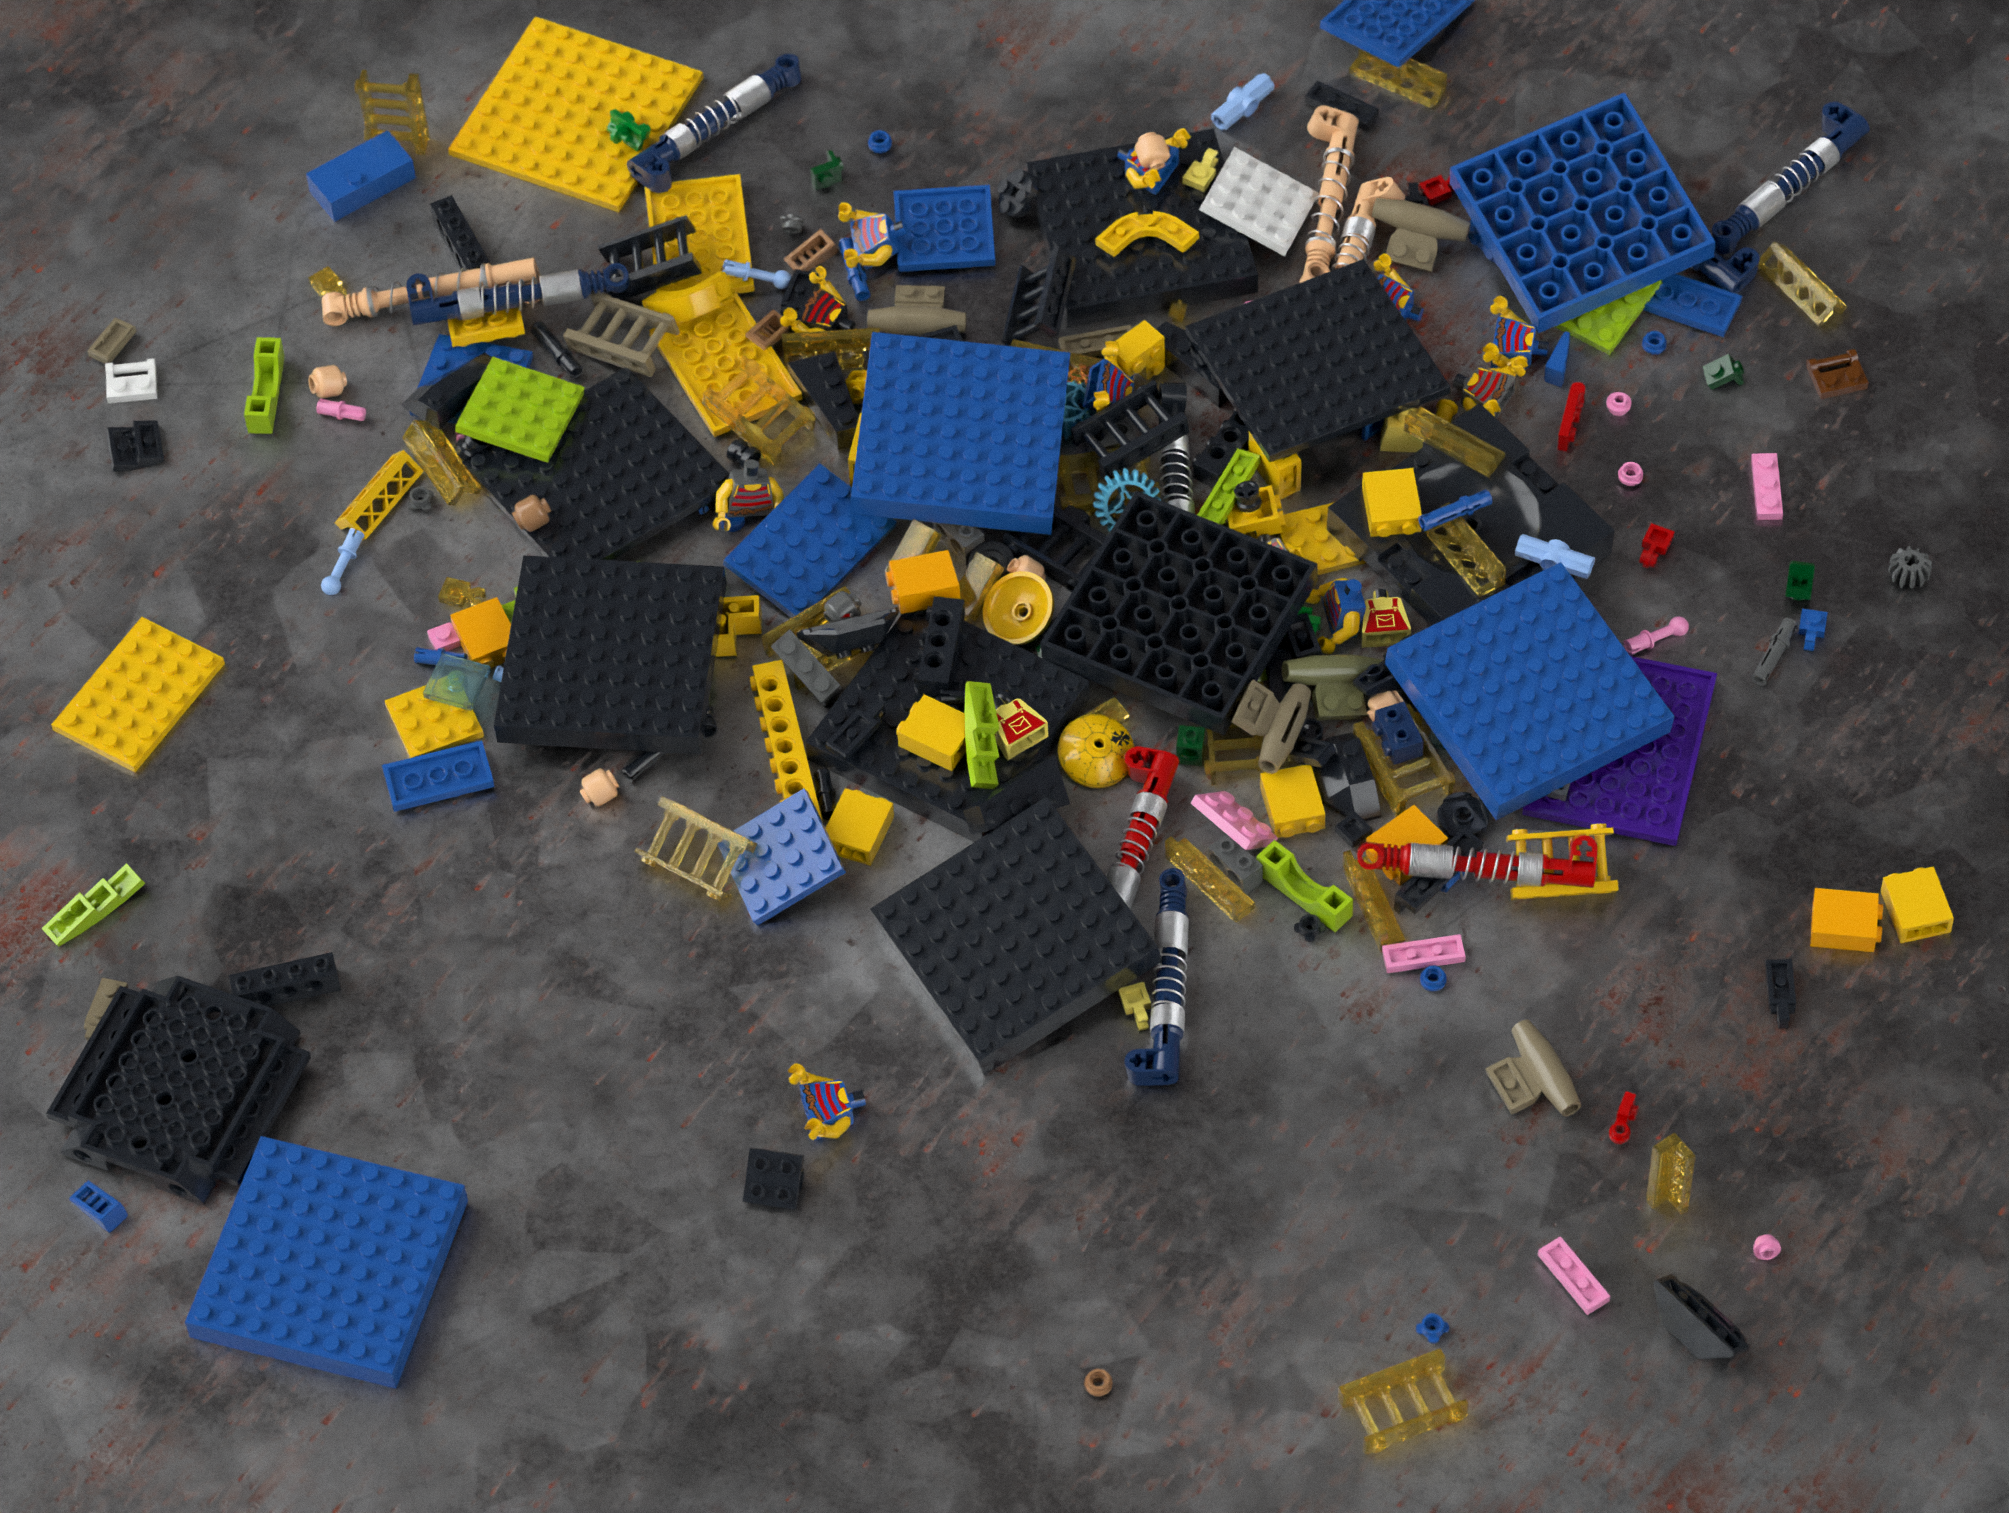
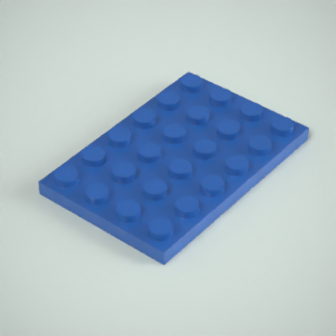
(1391, 27)
(807, 544)

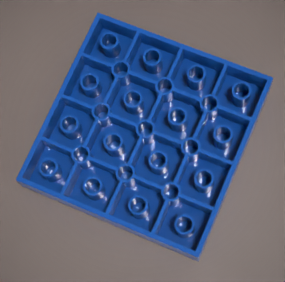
(1581, 212)
(960, 433)
(1528, 690)
(327, 1262)

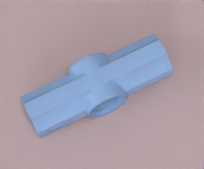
(1242, 101)
(1552, 553)

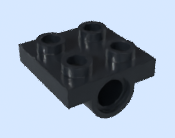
(773, 1178)

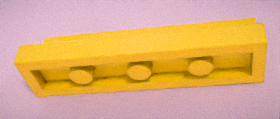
(374, 487)

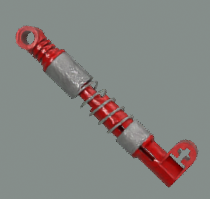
(1145, 815)
(1440, 862)

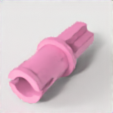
(340, 410)

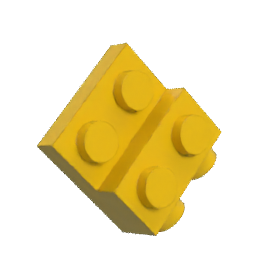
(1264, 520)

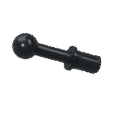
(957, 697)

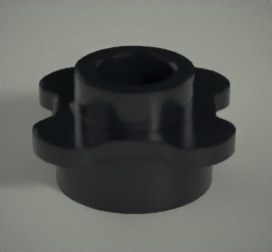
(1309, 921)

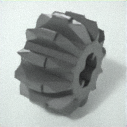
(1910, 567)

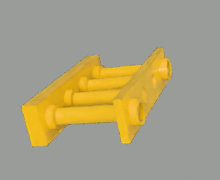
(1602, 883)

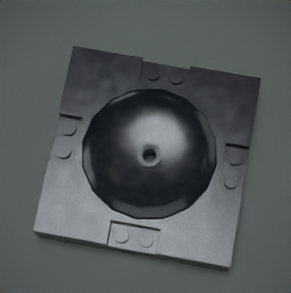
(1523, 503)

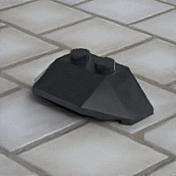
(850, 634)
(1347, 779)
(1696, 1321)

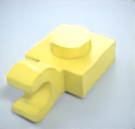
(1201, 174)
(1136, 1001)

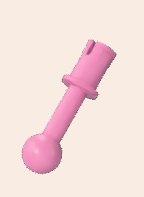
(1645, 640)

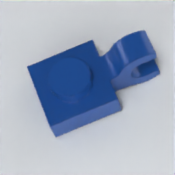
(1812, 626)

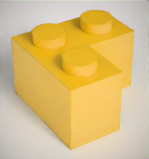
(1142, 351)
(739, 617)

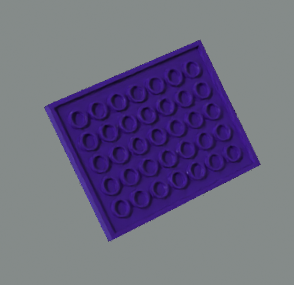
(1649, 787)

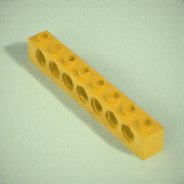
(773, 677)

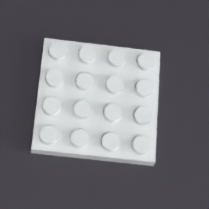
(1259, 201)

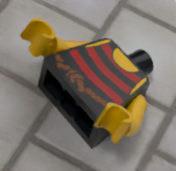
(822, 309)

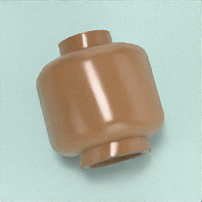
(531, 513)

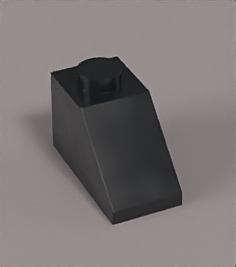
(1303, 638)

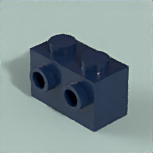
(1398, 733)

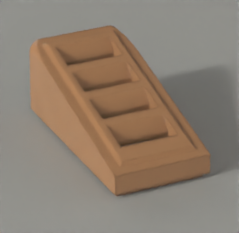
(813, 242)
(767, 327)

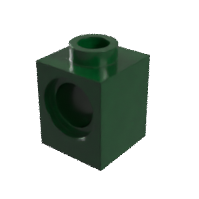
(1190, 745)

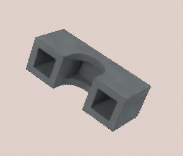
(807, 668)

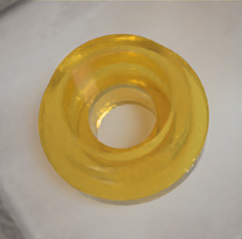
(1177, 311)

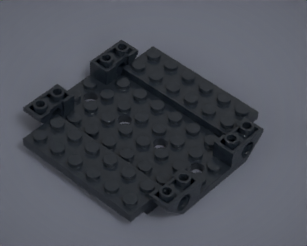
(218, 1100)

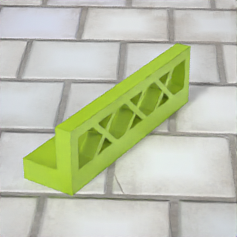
(1222, 497)

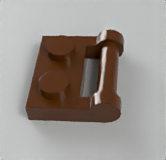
(1840, 380)

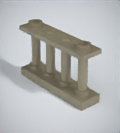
(621, 354)

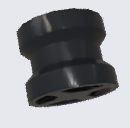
(1248, 496)

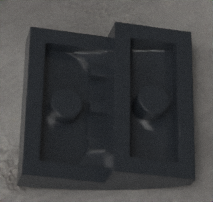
(135, 446)

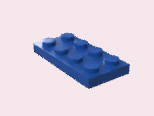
(1694, 304)
(438, 776)

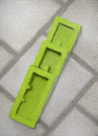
(980, 731)
(92, 907)

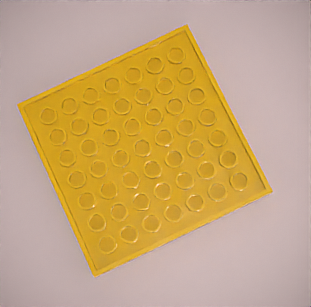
(553, 107)

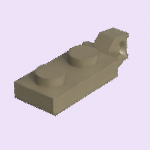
(102, 999)

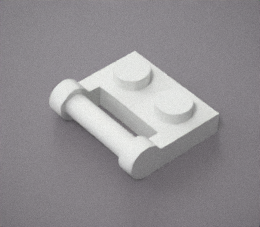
(131, 387)

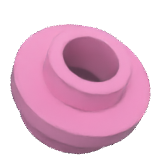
(1618, 408)
(1627, 469)
(1766, 1247)

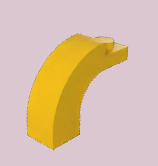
(691, 301)

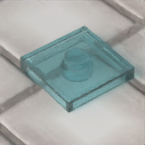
(456, 681)

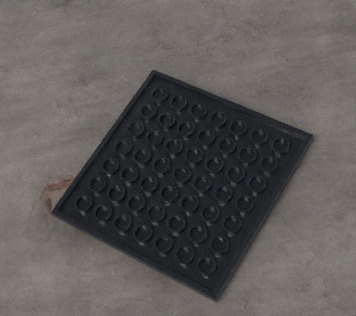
(1317, 360)
(612, 477)

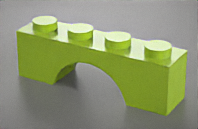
(268, 369)
(1284, 873)

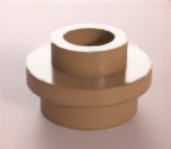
(1098, 1375)

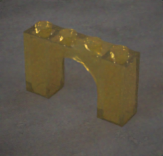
(975, 582)

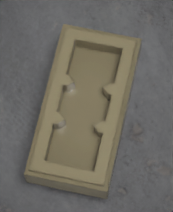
(111, 341)

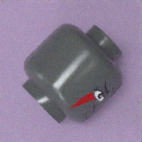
(842, 607)

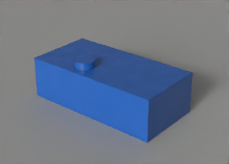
(361, 175)

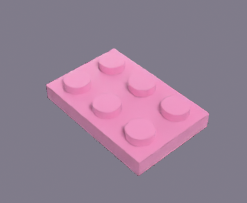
(1234, 819)

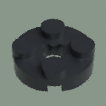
(1017, 193)
(1462, 802)

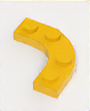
(1135, 226)

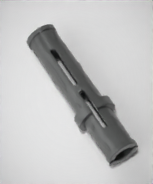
(1778, 644)

